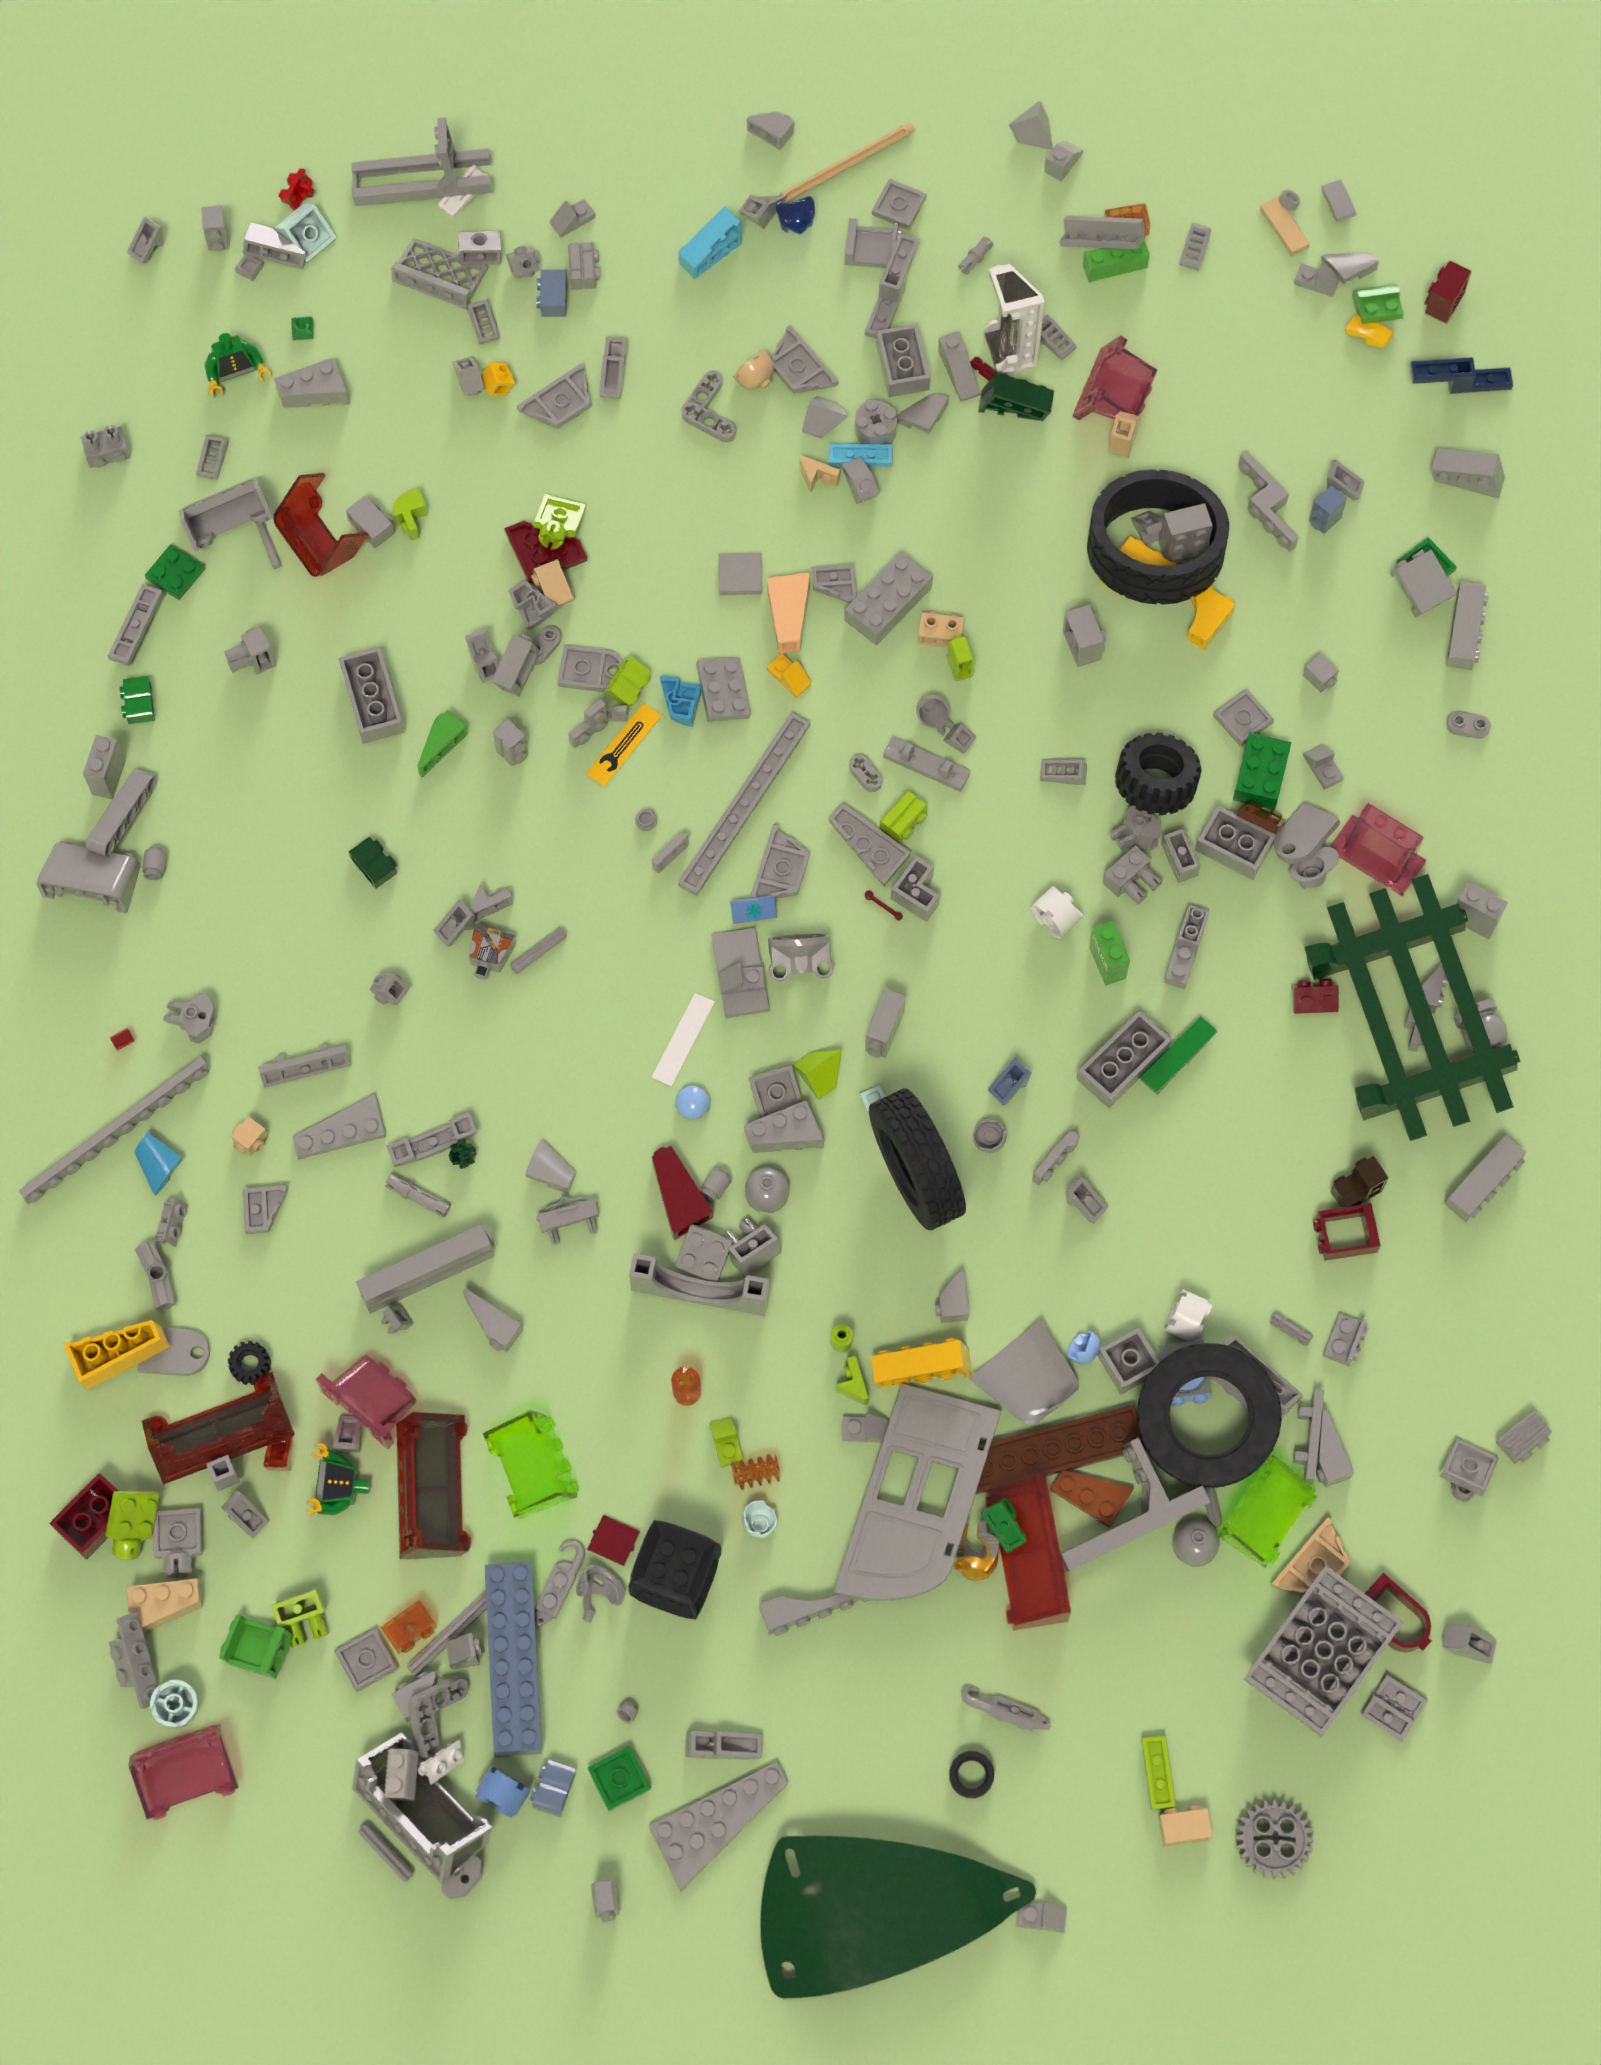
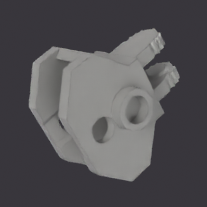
(1138, 830)
(195, 1017)
(455, 1887)

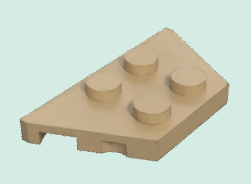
(1320, 1550)

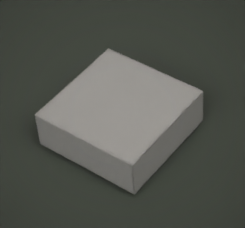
(249, 267)

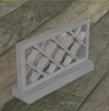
(432, 283)

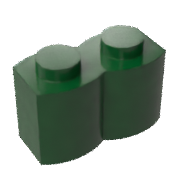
(373, 862)

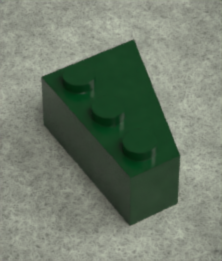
(1016, 397)

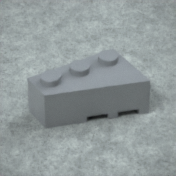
(312, 385)
(1469, 471)
(784, 1129)

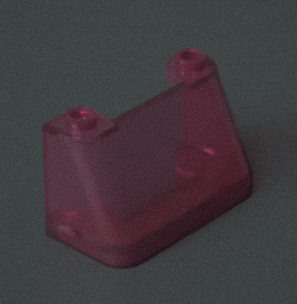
(182, 1770)

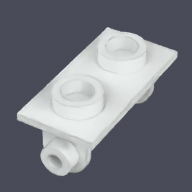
(443, 1762)

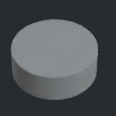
(1289, 200)

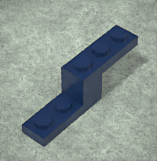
(1461, 375)

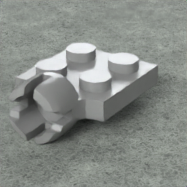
(177, 1540)

